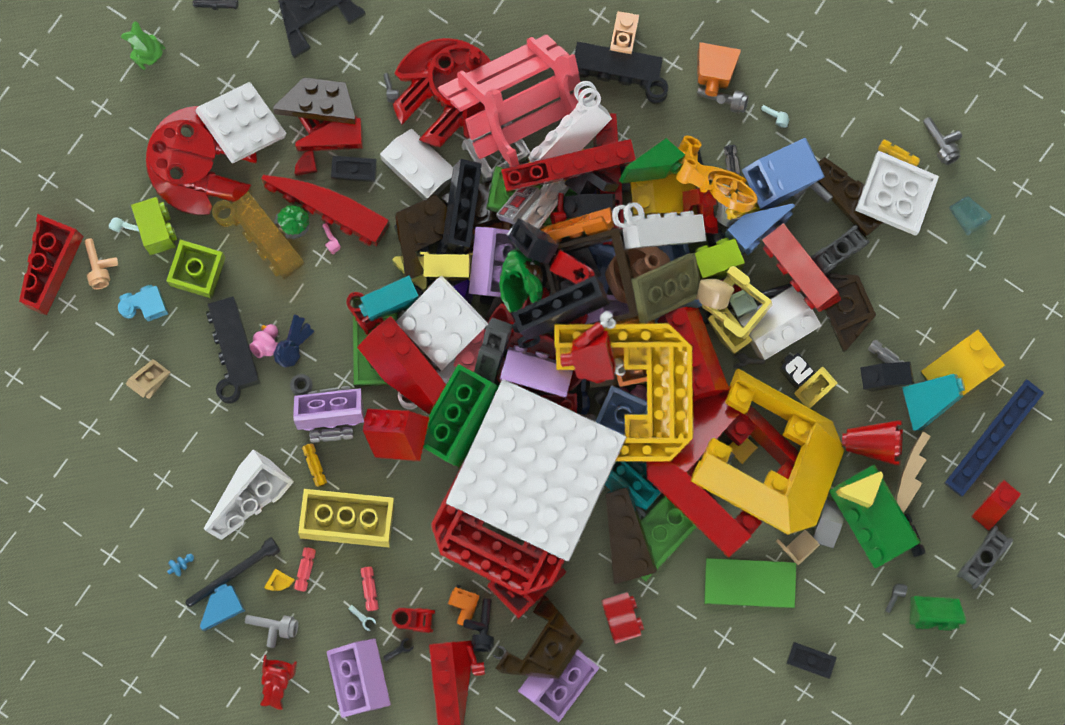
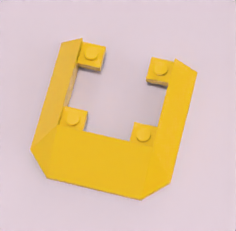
(669, 386)
(780, 502)

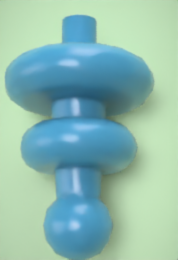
(181, 563)

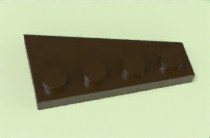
(846, 195)
(628, 540)

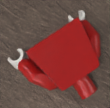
(593, 353)

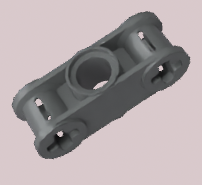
(849, 243)
(994, 545)

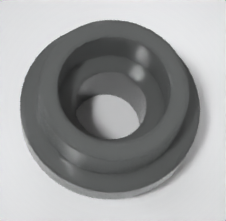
(301, 378)

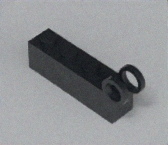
(622, 67)
(461, 207)
(558, 310)
(234, 346)

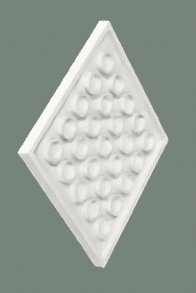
(536, 470)

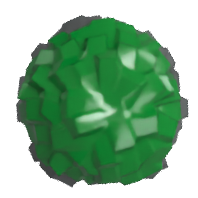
(293, 221)

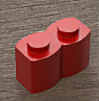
(621, 617)

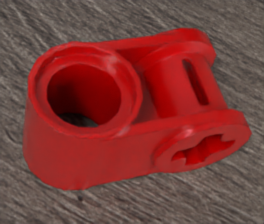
(569, 268)
(360, 319)
(415, 619)

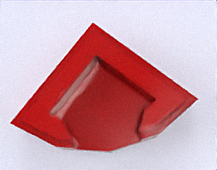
(306, 164)

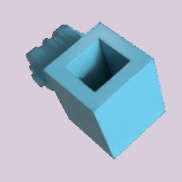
(148, 300)

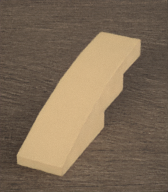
(907, 483)

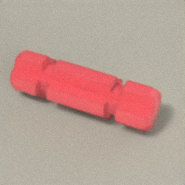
(305, 569)
(369, 588)

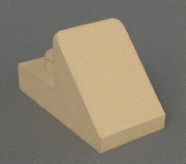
(148, 379)

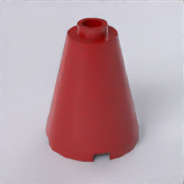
(876, 441)

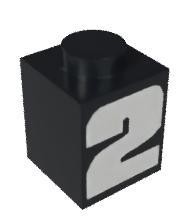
(796, 370)

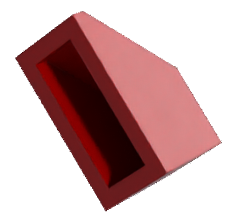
(996, 505)

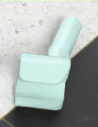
(782, 117)
(116, 224)
(362, 617)

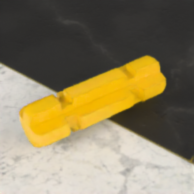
(898, 153)
(314, 465)

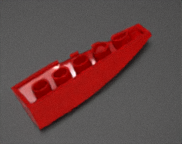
(402, 365)

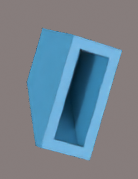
(221, 607)

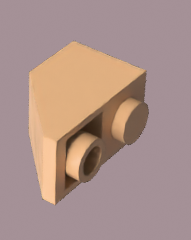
(624, 32)

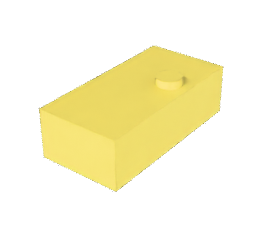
(346, 518)

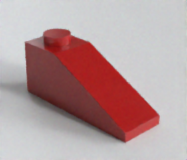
(333, 137)

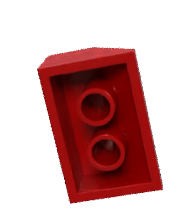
(395, 433)

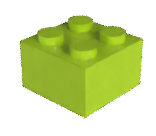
(153, 225)
(717, 260)
(196, 269)

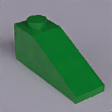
(655, 163)

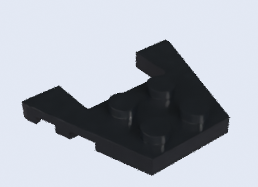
(300, 13)

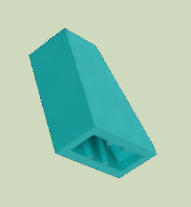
(389, 299)
(932, 398)

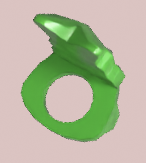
(145, 47)

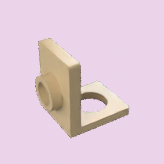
(800, 547)

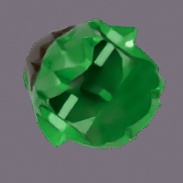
(520, 280)

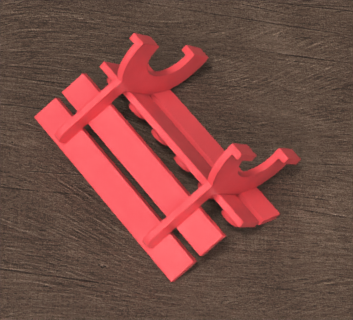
(504, 72)

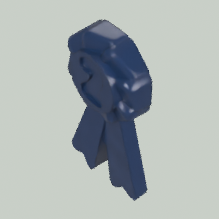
(288, 351)
(583, 399)

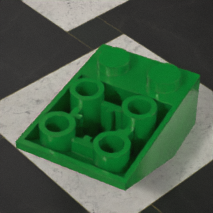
(936, 611)

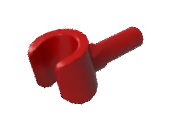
(560, 215)
(477, 668)

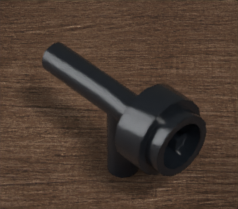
(481, 642)

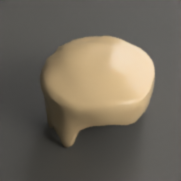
(714, 293)

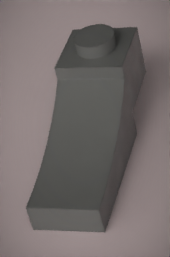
(493, 349)

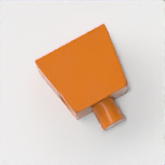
(715, 66)

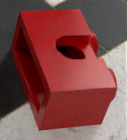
(704, 205)

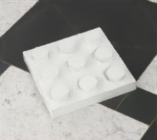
(241, 122)
(897, 193)
(441, 322)

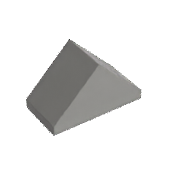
(828, 524)

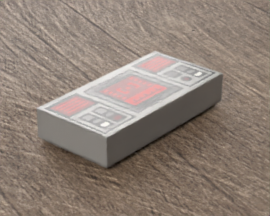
(518, 204)

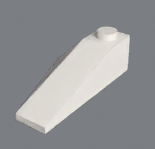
(250, 489)

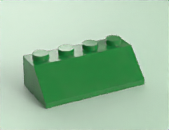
(458, 415)
(879, 528)

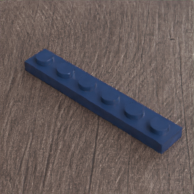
(994, 438)

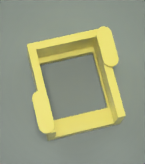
(449, 266)
(735, 276)

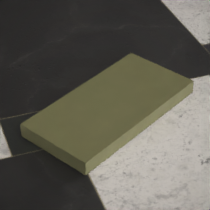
(666, 288)

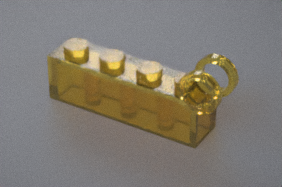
(262, 232)

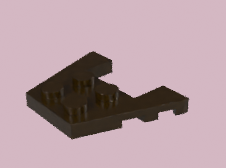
(419, 228)
(551, 649)

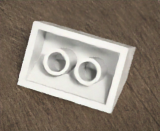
(417, 164)
(782, 324)

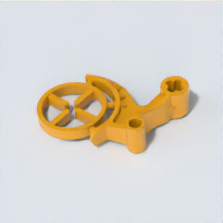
(699, 175)

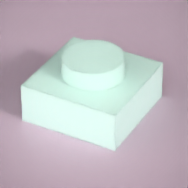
(742, 303)

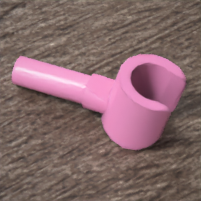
(333, 245)

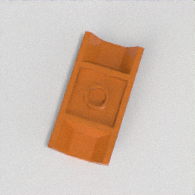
(590, 223)

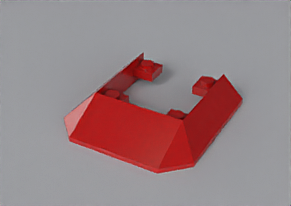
(674, 477)
(491, 555)

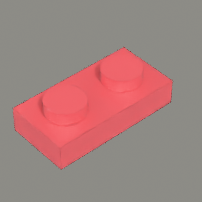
(469, 354)

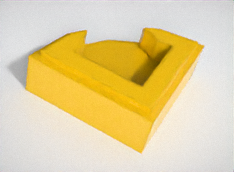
(278, 581)

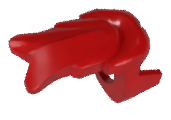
(275, 681)

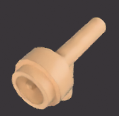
(99, 276)

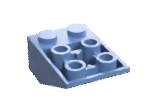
(783, 173)
(757, 226)

